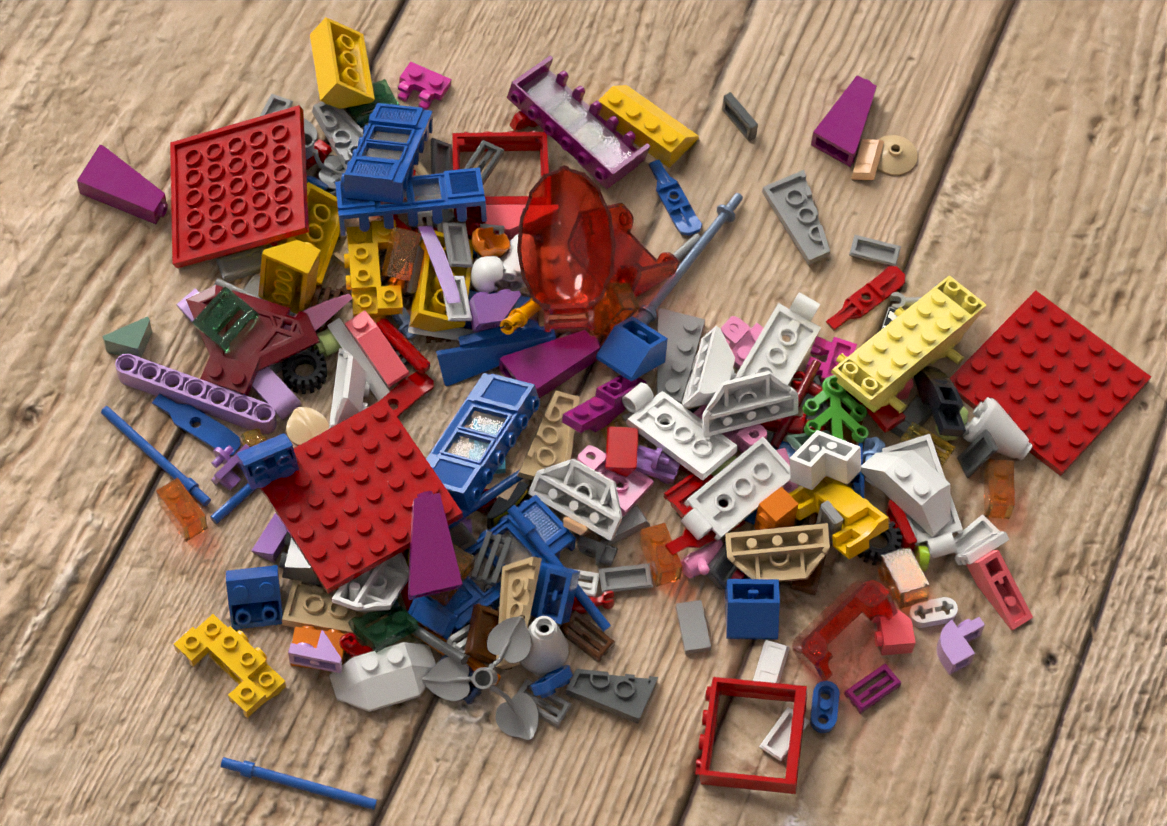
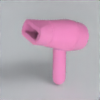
(699, 560)

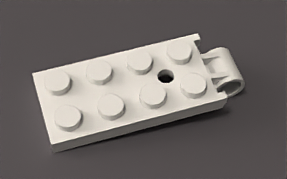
(773, 353)
(682, 436)
(743, 486)
(943, 541)

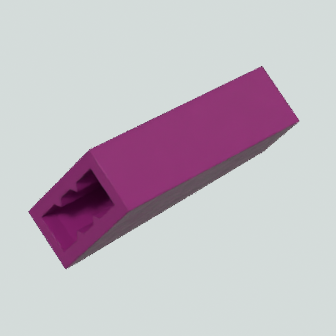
(845, 122)
(121, 187)
(551, 362)
(432, 554)

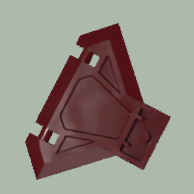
(257, 345)

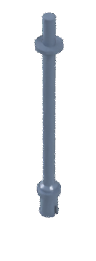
(647, 313)

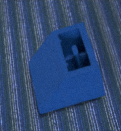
(633, 349)
(268, 461)
(555, 592)
(254, 597)
(752, 608)

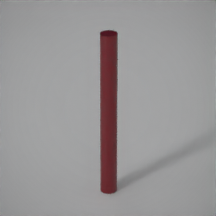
(802, 391)

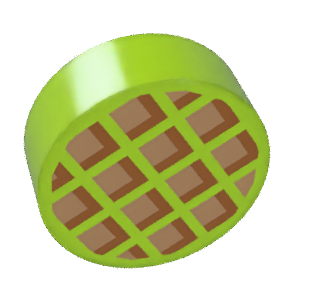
(922, 556)

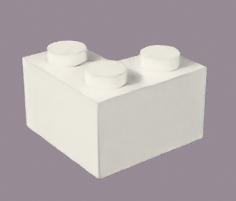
(822, 457)

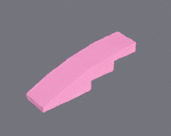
(324, 311)

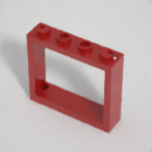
(509, 142)
(756, 690)

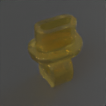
(252, 437)

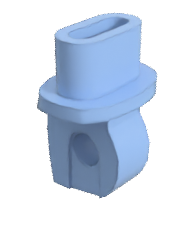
(403, 322)
(872, 446)

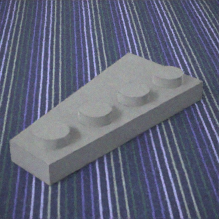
(339, 129)
(795, 209)
(682, 344)

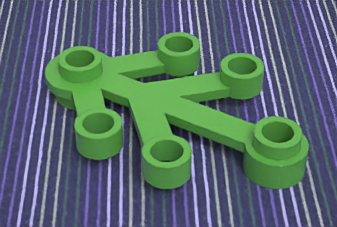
(835, 411)

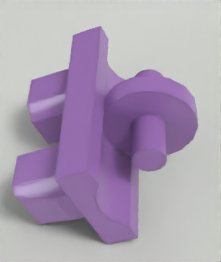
(656, 464)
(225, 474)

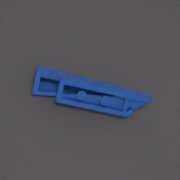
(484, 349)

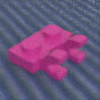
(425, 81)
(833, 350)

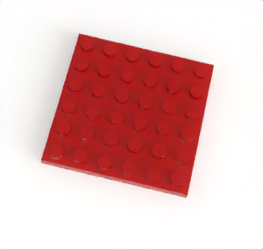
(238, 187)
(1051, 380)
(355, 495)

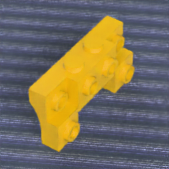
(365, 272)
(860, 521)
(235, 656)

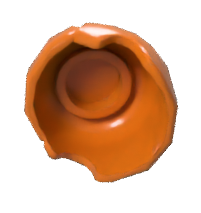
(487, 243)

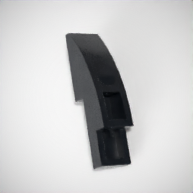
(944, 400)

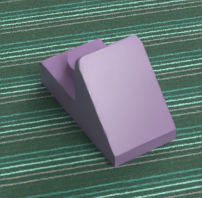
(322, 657)

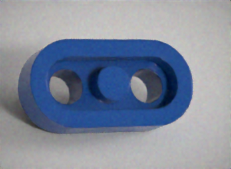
(546, 684)
(824, 708)

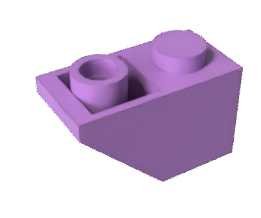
(491, 309)

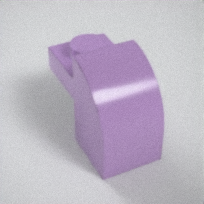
(953, 644)

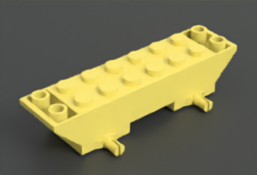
(908, 345)

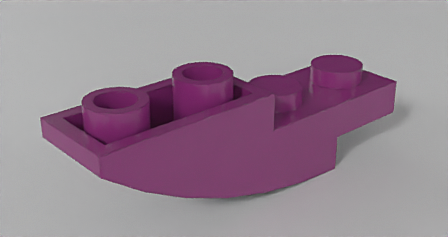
(602, 408)

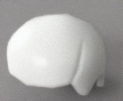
(486, 272)

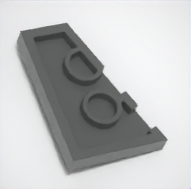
(616, 694)

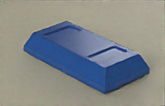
(433, 616)

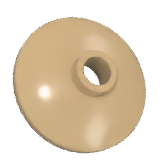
(897, 162)

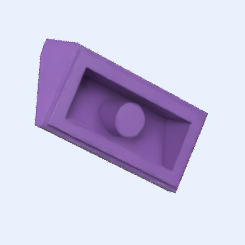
(272, 540)

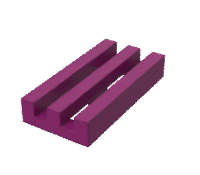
(856, 701)

